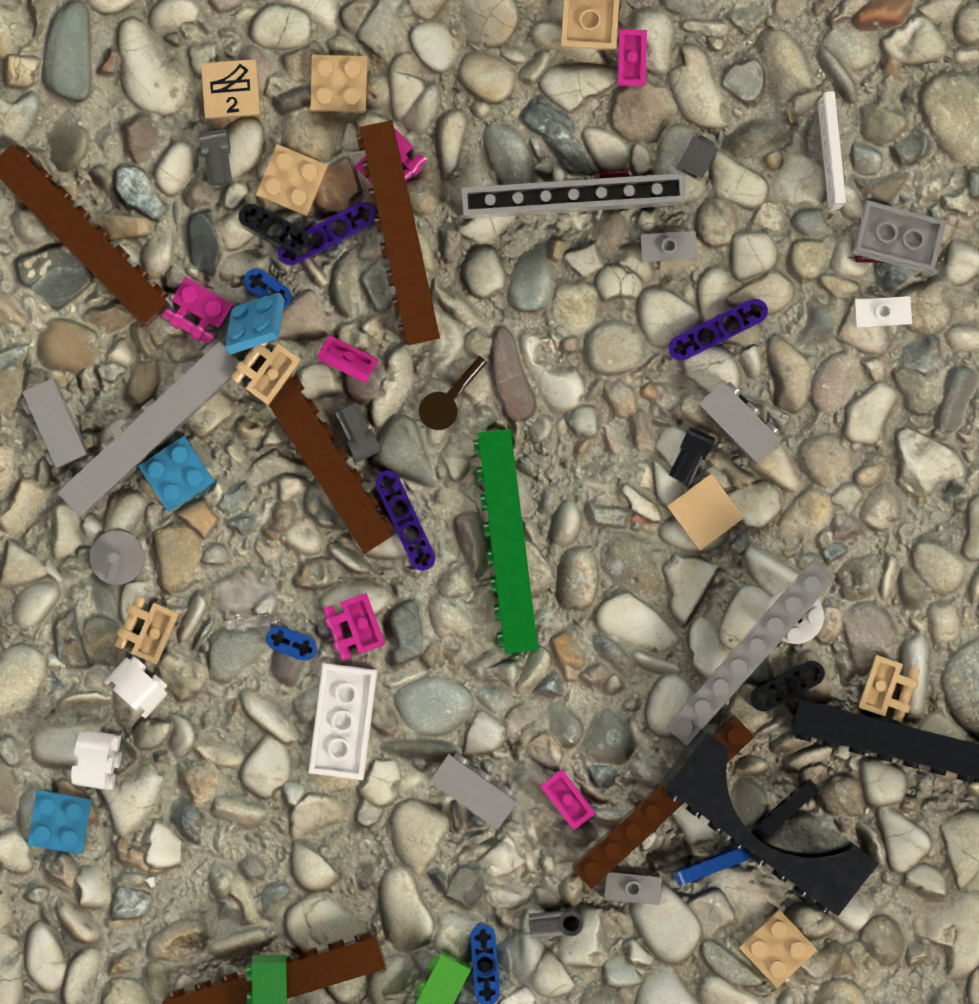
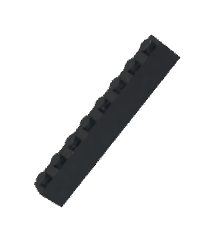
(885, 739)

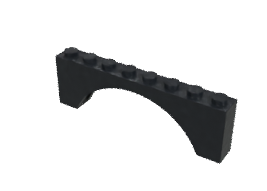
(825, 875)

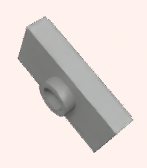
(668, 246)
(633, 888)

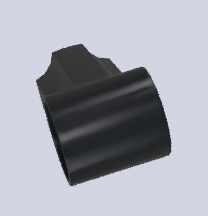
(693, 450)

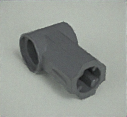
(216, 150)
(360, 438)
(552, 923)

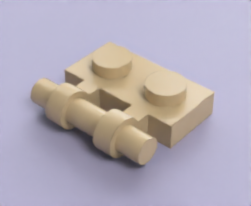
(271, 375)
(154, 633)
(881, 685)

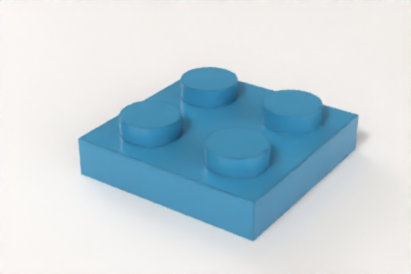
(254, 323)
(176, 473)
(59, 822)

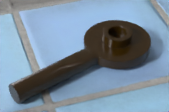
(439, 409)

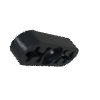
(280, 240)
(809, 683)
(785, 809)

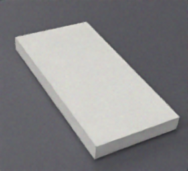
(831, 151)
(342, 721)

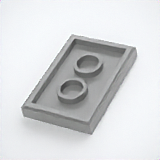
(899, 237)

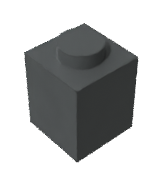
(697, 157)

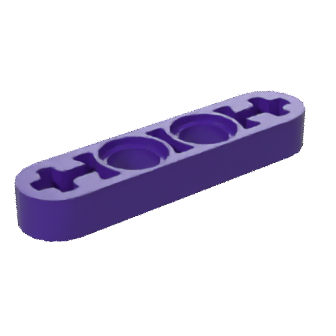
(329, 238)
(716, 326)
(402, 522)

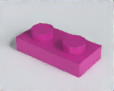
(632, 58)
(347, 359)
(567, 799)

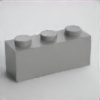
(740, 421)
(54, 424)
(474, 789)

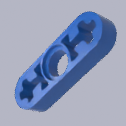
(711, 865)
(476, 944)

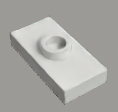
(883, 312)

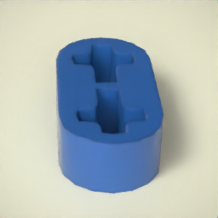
(271, 282)
(294, 636)

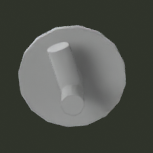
(117, 557)

